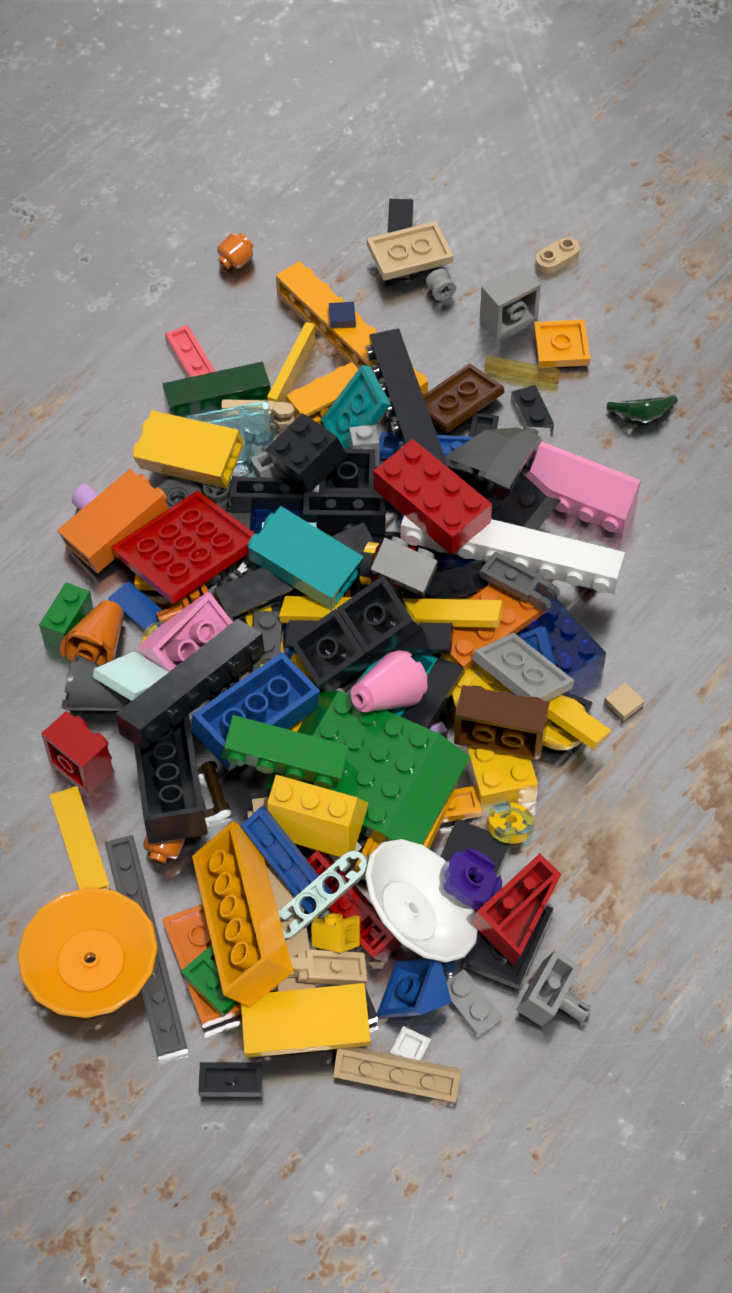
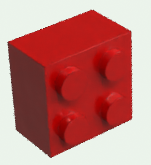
(78, 751)

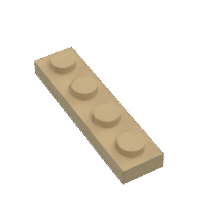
(398, 1073)

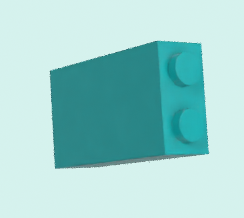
(305, 557)

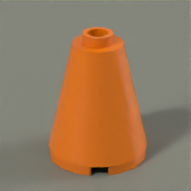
(95, 634)

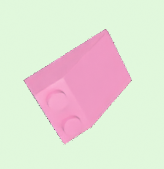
(185, 632)

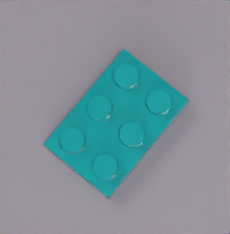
(357, 405)

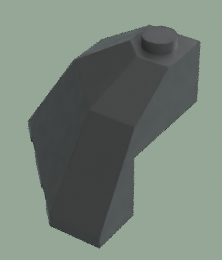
(496, 455)

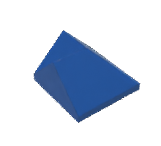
(414, 989)

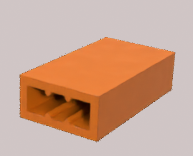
(112, 517)

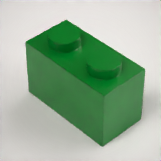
(64, 613)

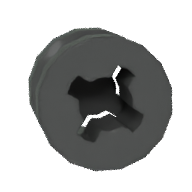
(221, 500)

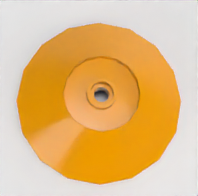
(81, 927)

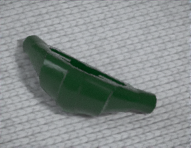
(642, 409)

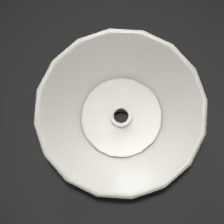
(411, 901)

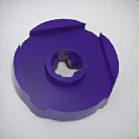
(462, 887)

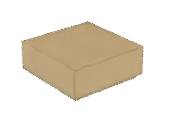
(624, 701)

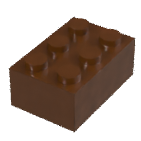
(501, 722)

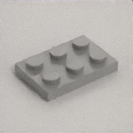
(522, 668)

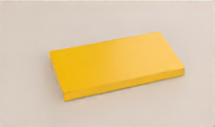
(306, 1021)

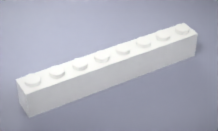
(539, 551)

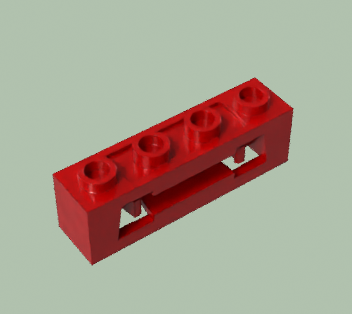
(373, 933)

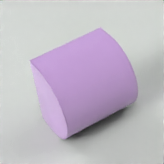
(83, 496)

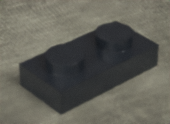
(532, 408)
(230, 1079)

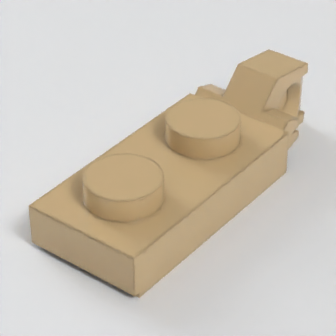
(329, 967)

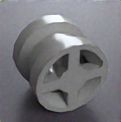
(440, 284)

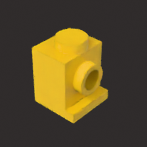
(336, 933)

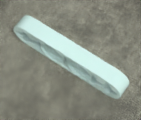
(322, 898)

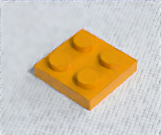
(562, 343)

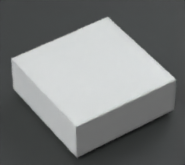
(410, 1044)

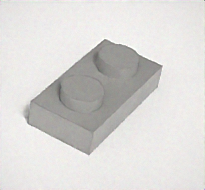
(472, 1003)

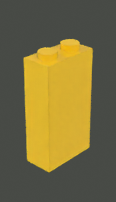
(188, 449)

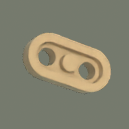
(559, 253)

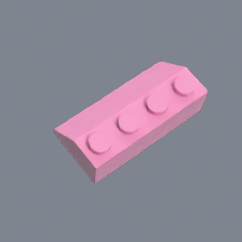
(587, 488)

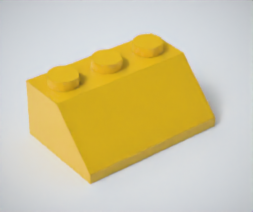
(317, 815)

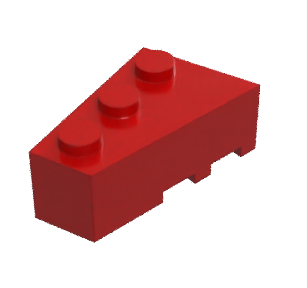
(516, 908)

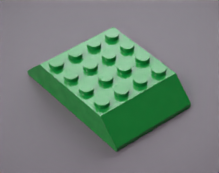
(389, 764)

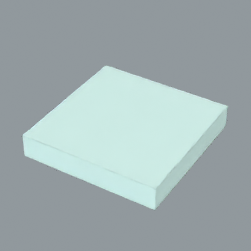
(129, 674)

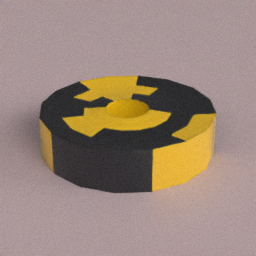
(369, 555)

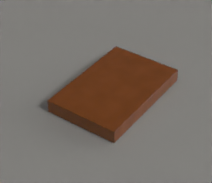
(461, 397)

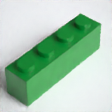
(284, 752)

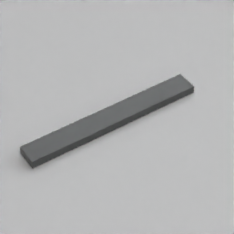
(157, 991)

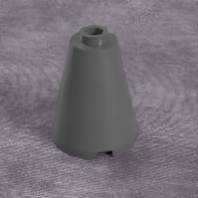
(86, 692)

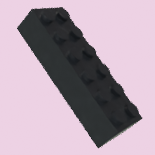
(171, 786)

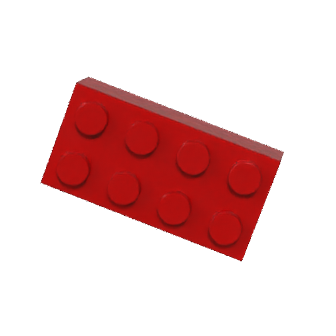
(432, 496)

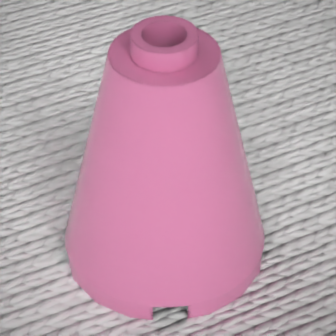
(390, 684)

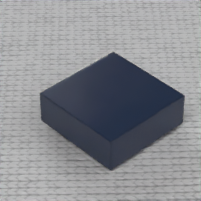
(342, 315)

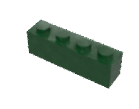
(206, 391)

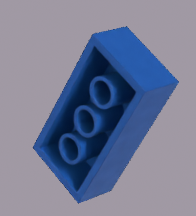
(271, 695)

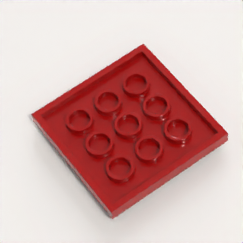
(184, 546)

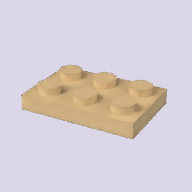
(410, 250)

